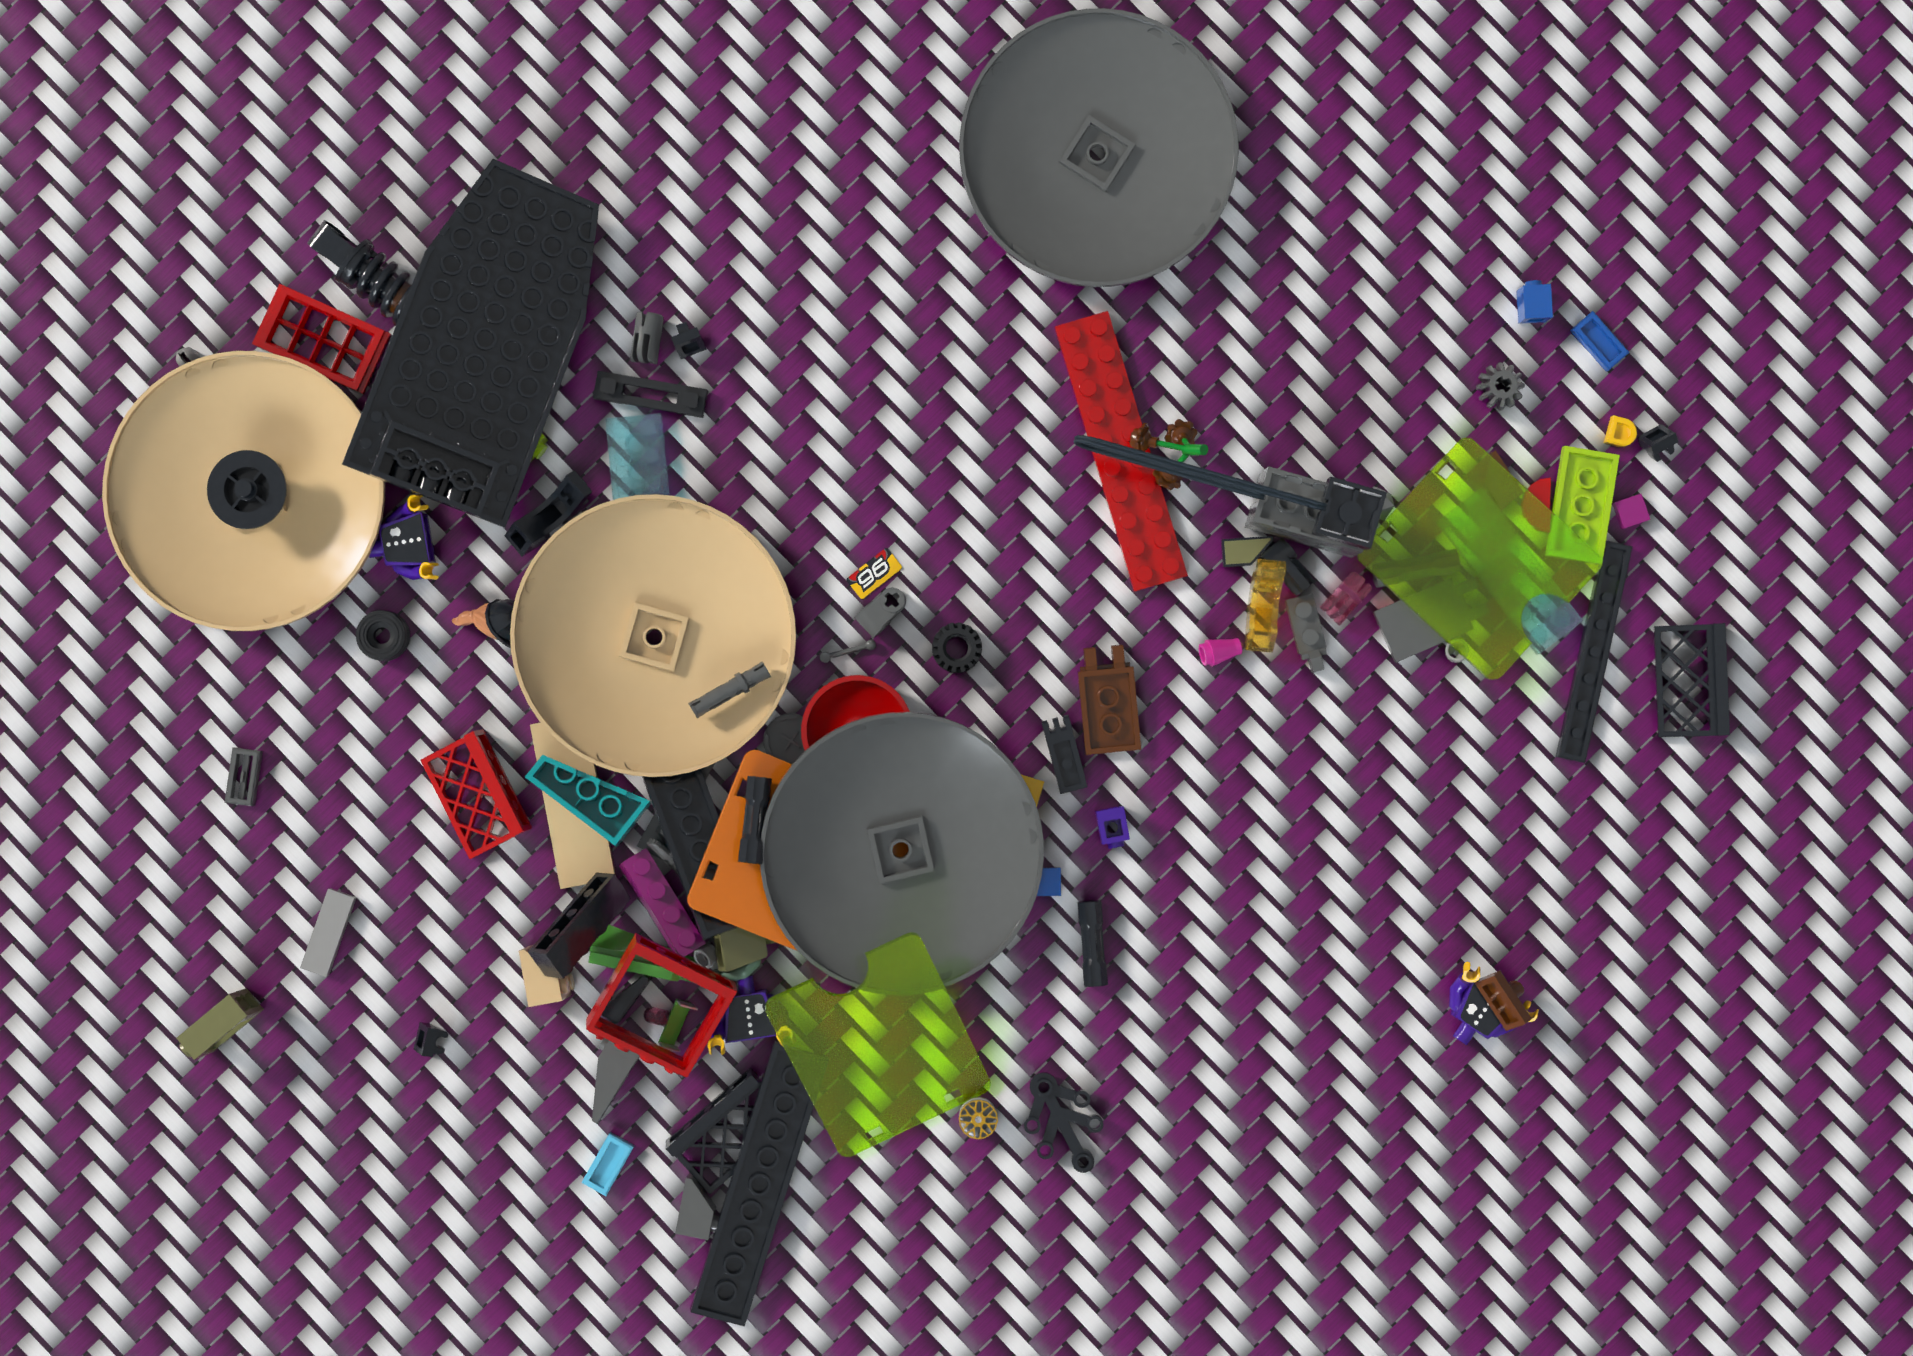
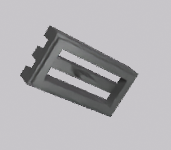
(254, 777)

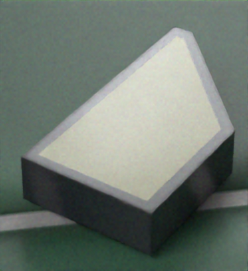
(1243, 551)

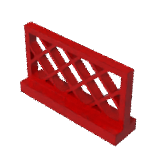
(496, 782)

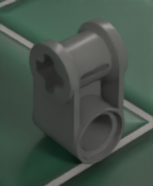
(877, 614)

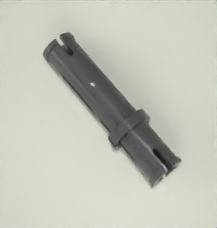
(730, 689)

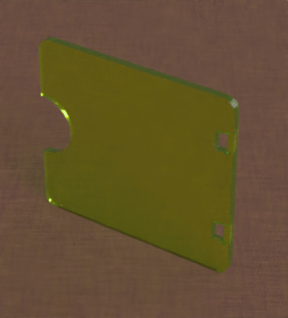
(1476, 554)
(881, 1049)

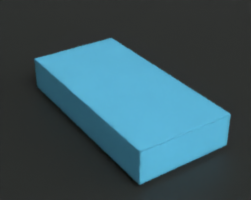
(608, 1164)

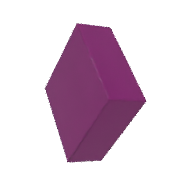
(1631, 511)

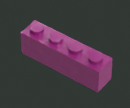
(661, 903)

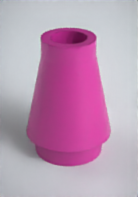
(1218, 650)

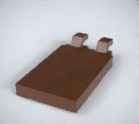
(1108, 704)

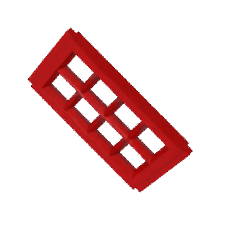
(368, 361)

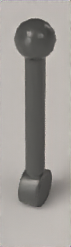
(826, 656)

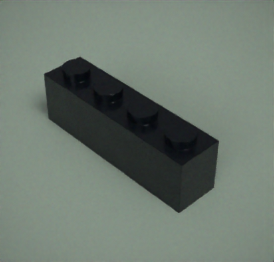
(579, 925)

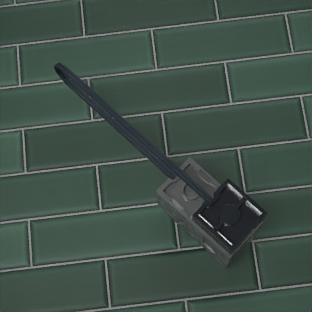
(1315, 513)

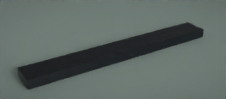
(1593, 653)

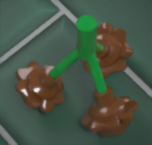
(1179, 438)

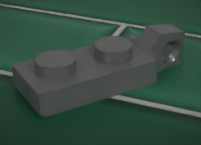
(1307, 630)

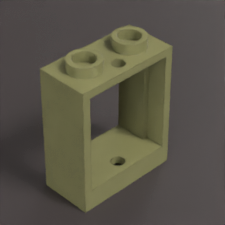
(219, 1024)

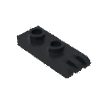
(1064, 755)

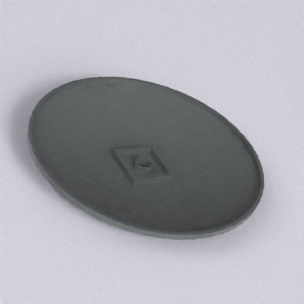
(1110, 86)
(914, 782)

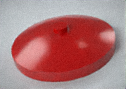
(847, 701)

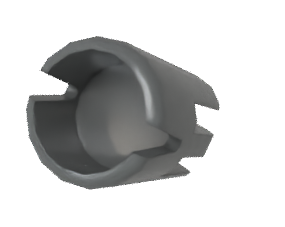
(646, 337)

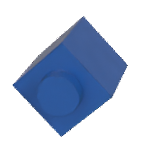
(1534, 302)

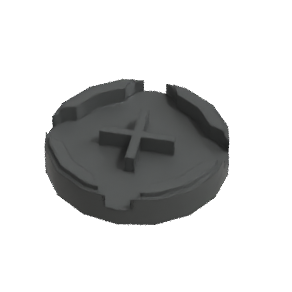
(784, 738)

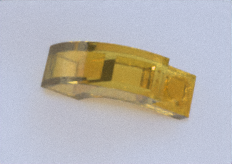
(1263, 605)

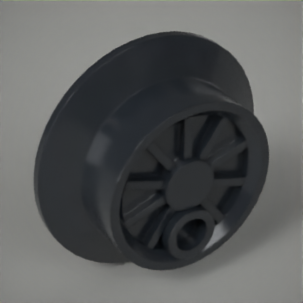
(246, 489)

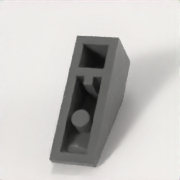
(611, 1073)

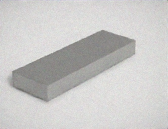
(328, 932)

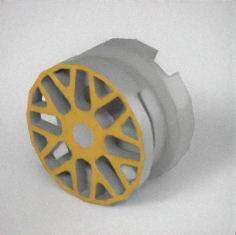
(978, 1118)

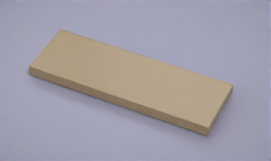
(576, 846)

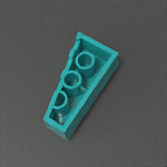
(595, 802)

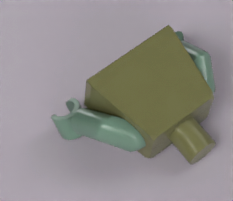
(739, 953)

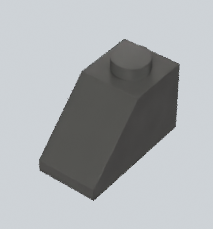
(696, 1211)

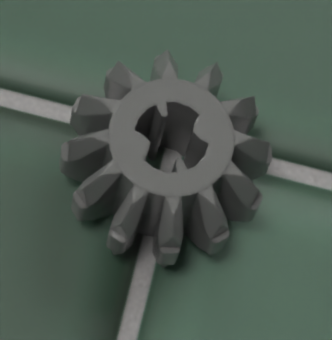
(1496, 376)

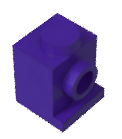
(1115, 815)

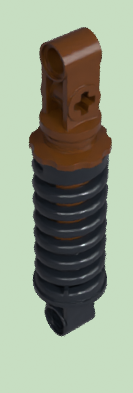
(362, 272)

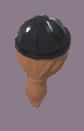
(491, 619)

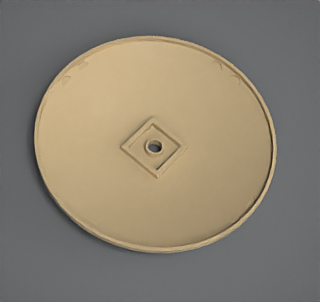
(161, 506)
(636, 570)

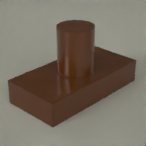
(1504, 999)

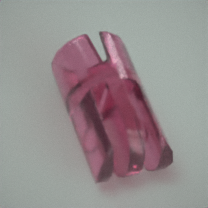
(1346, 597)

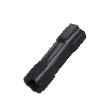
(757, 800)
(1094, 962)

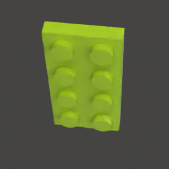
(1586, 493)

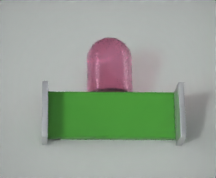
(672, 1022)

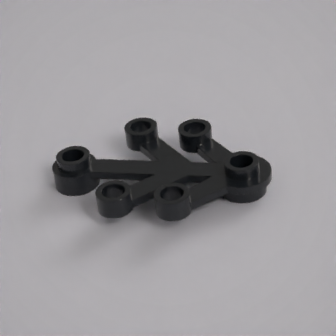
(1059, 1118)

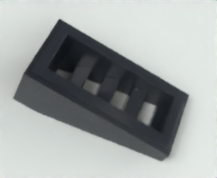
(622, 1003)

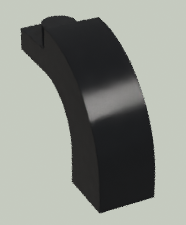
(550, 516)

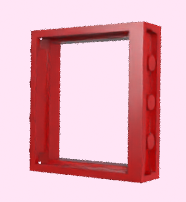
(683, 967)

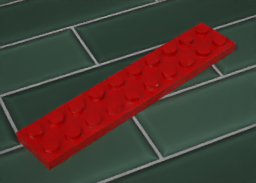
(1112, 415)

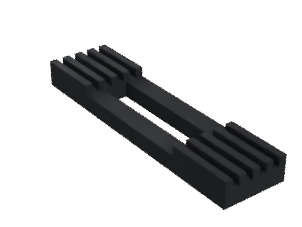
(690, 400)

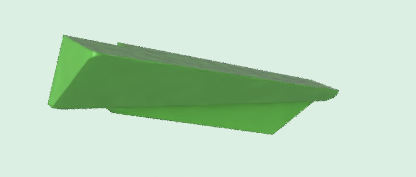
(611, 946)

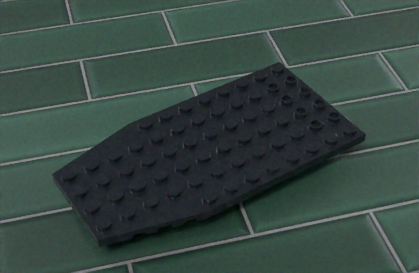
(481, 346)

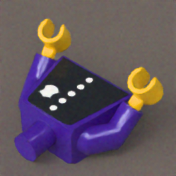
(407, 541)
(1472, 1009)
(744, 1017)

